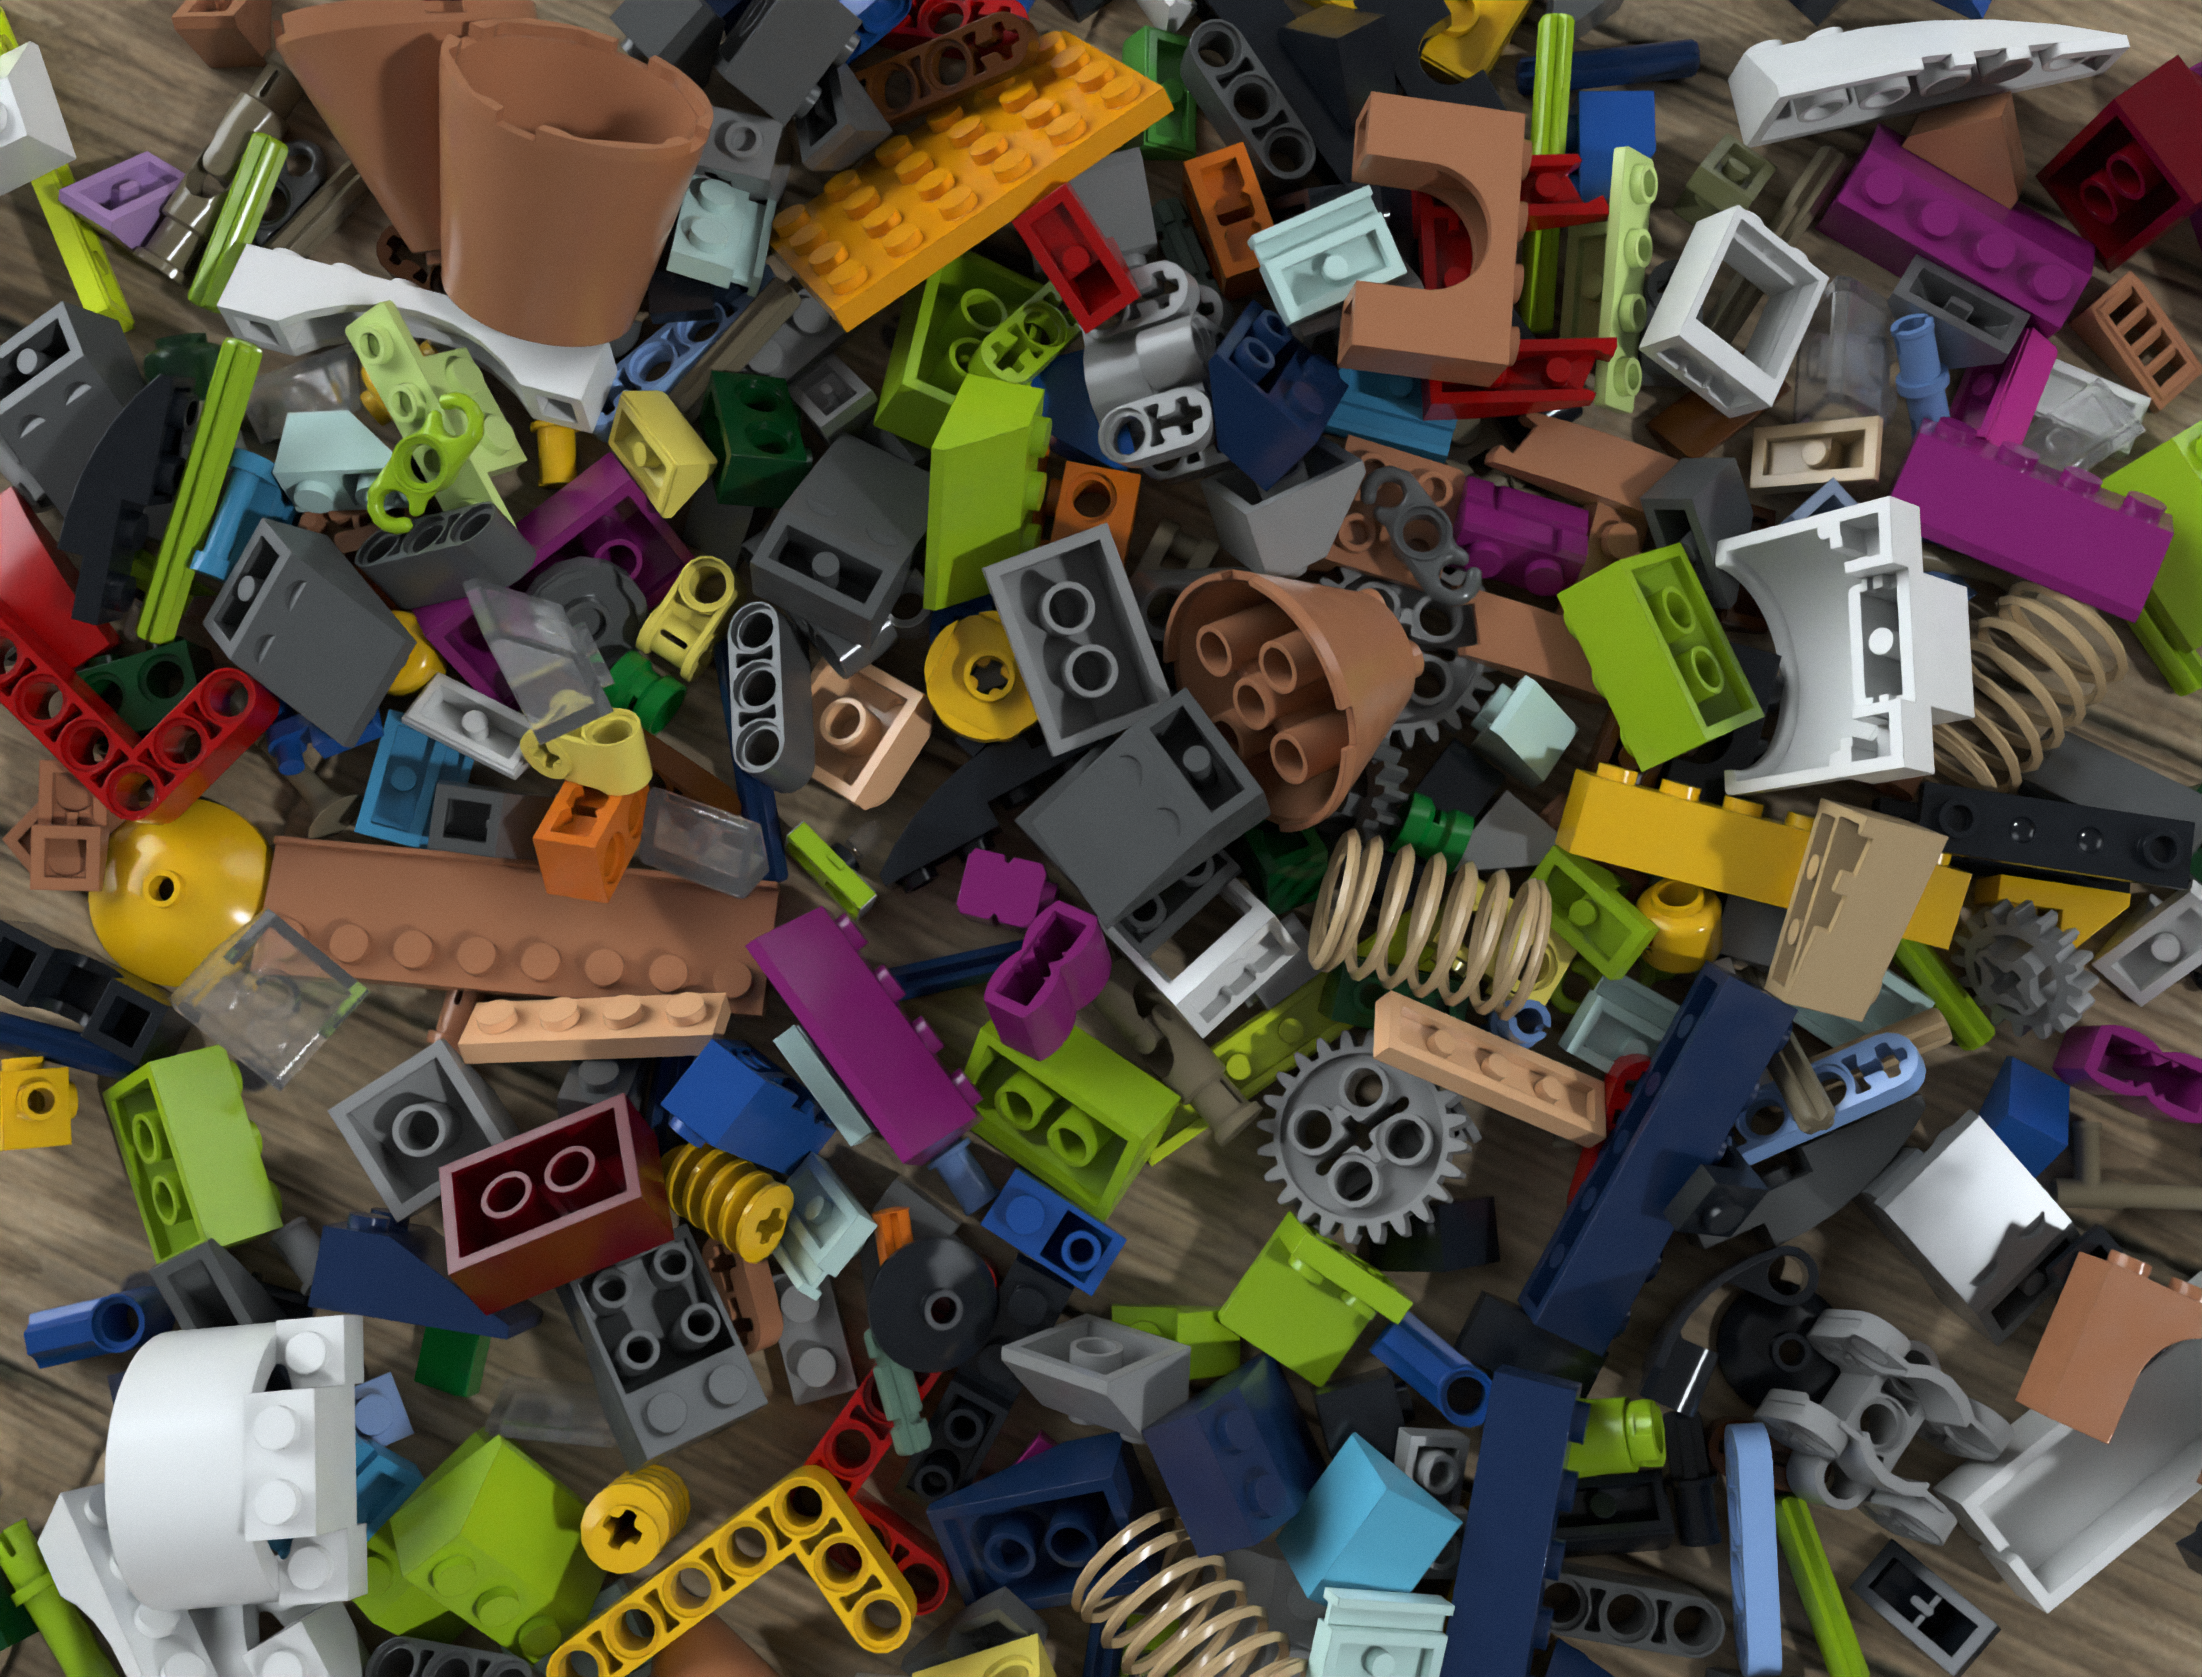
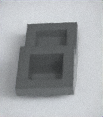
(979, 1626)

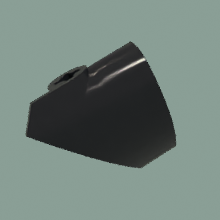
(1679, 1370)

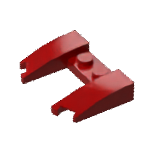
(1546, 371)

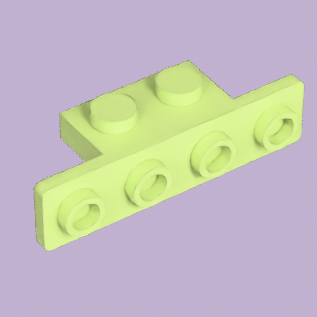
(1607, 278)
(412, 388)

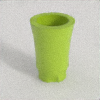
(1620, 1438)

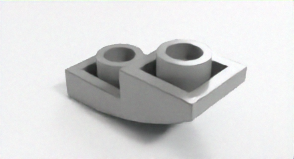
(1438, 1465)

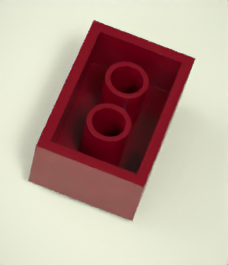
(2134, 166)
(554, 1204)

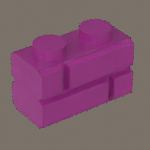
(1520, 537)
(1004, 891)

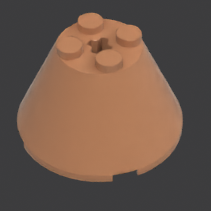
(1293, 681)

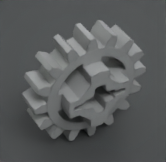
(2025, 968)

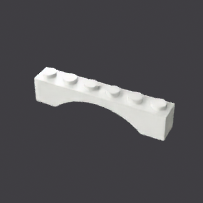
(307, 304)
(87, 1574)

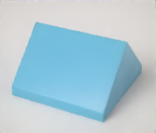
(1365, 1527)

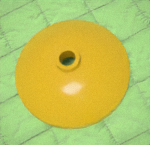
(219, 883)

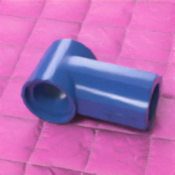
(96, 1327)
(1430, 1367)

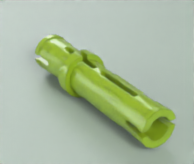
(54, 1616)

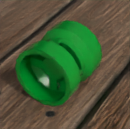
(645, 692)
(1431, 830)

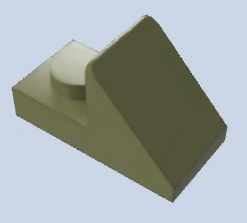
(1724, 179)

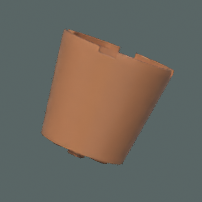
(559, 176)

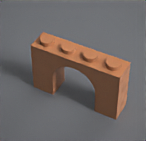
(1476, 167)
(2102, 1338)

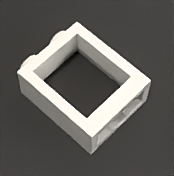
(1697, 355)
(1227, 969)

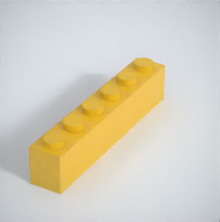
(1718, 845)

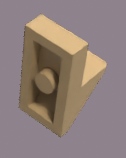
(1812, 453)

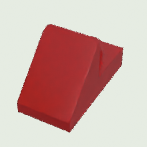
(1077, 257)

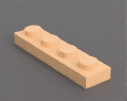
(593, 1028)
(1489, 1069)

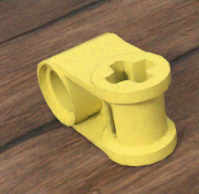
(690, 619)
(600, 755)

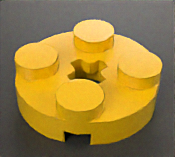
(953, 689)

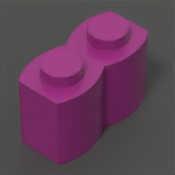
(1047, 981)
(2132, 1070)

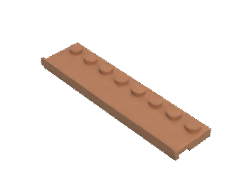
(497, 932)

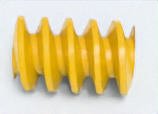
(727, 1199)
(635, 1518)

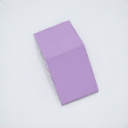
(124, 199)

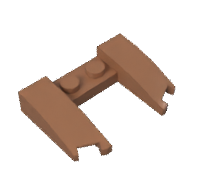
(1608, 480)

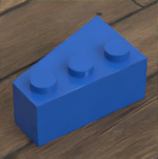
(747, 1107)

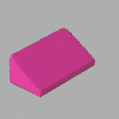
(2004, 396)

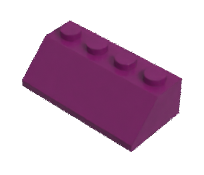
(1907, 207)
(592, 517)
(2033, 517)
(867, 1033)

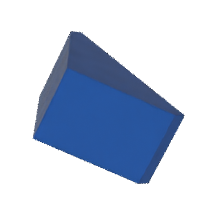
(2028, 1113)

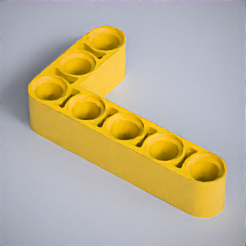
(730, 1571)

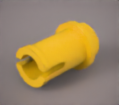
(555, 454)

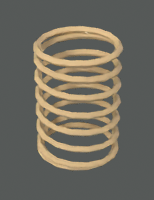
(2040, 648)
(1354, 900)
(1190, 1634)

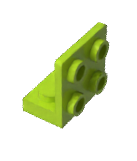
(1309, 1300)

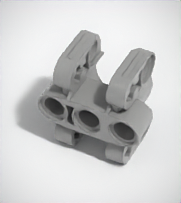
(1158, 376)
(1923, 1403)

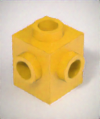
(35, 1104)

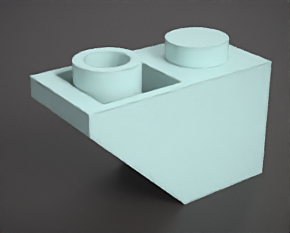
(330, 462)
(1523, 731)

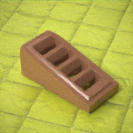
(2146, 315)

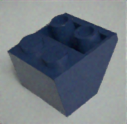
(1269, 395)

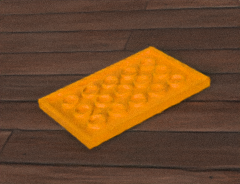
(962, 176)

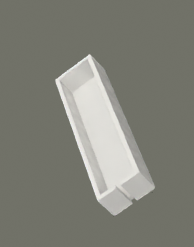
(2070, 1504)

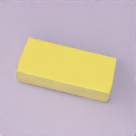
(660, 449)

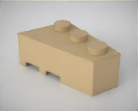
(1850, 908)

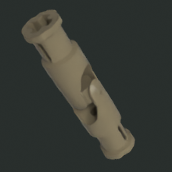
(187, 215)
(1192, 1066)

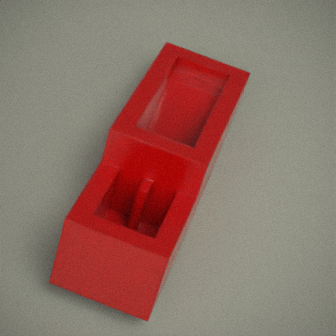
(43, 583)

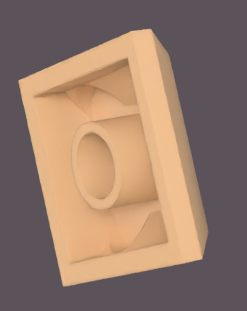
(866, 732)

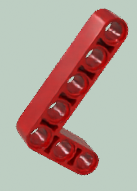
(130, 759)
(902, 1539)

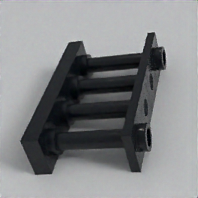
(2050, 838)

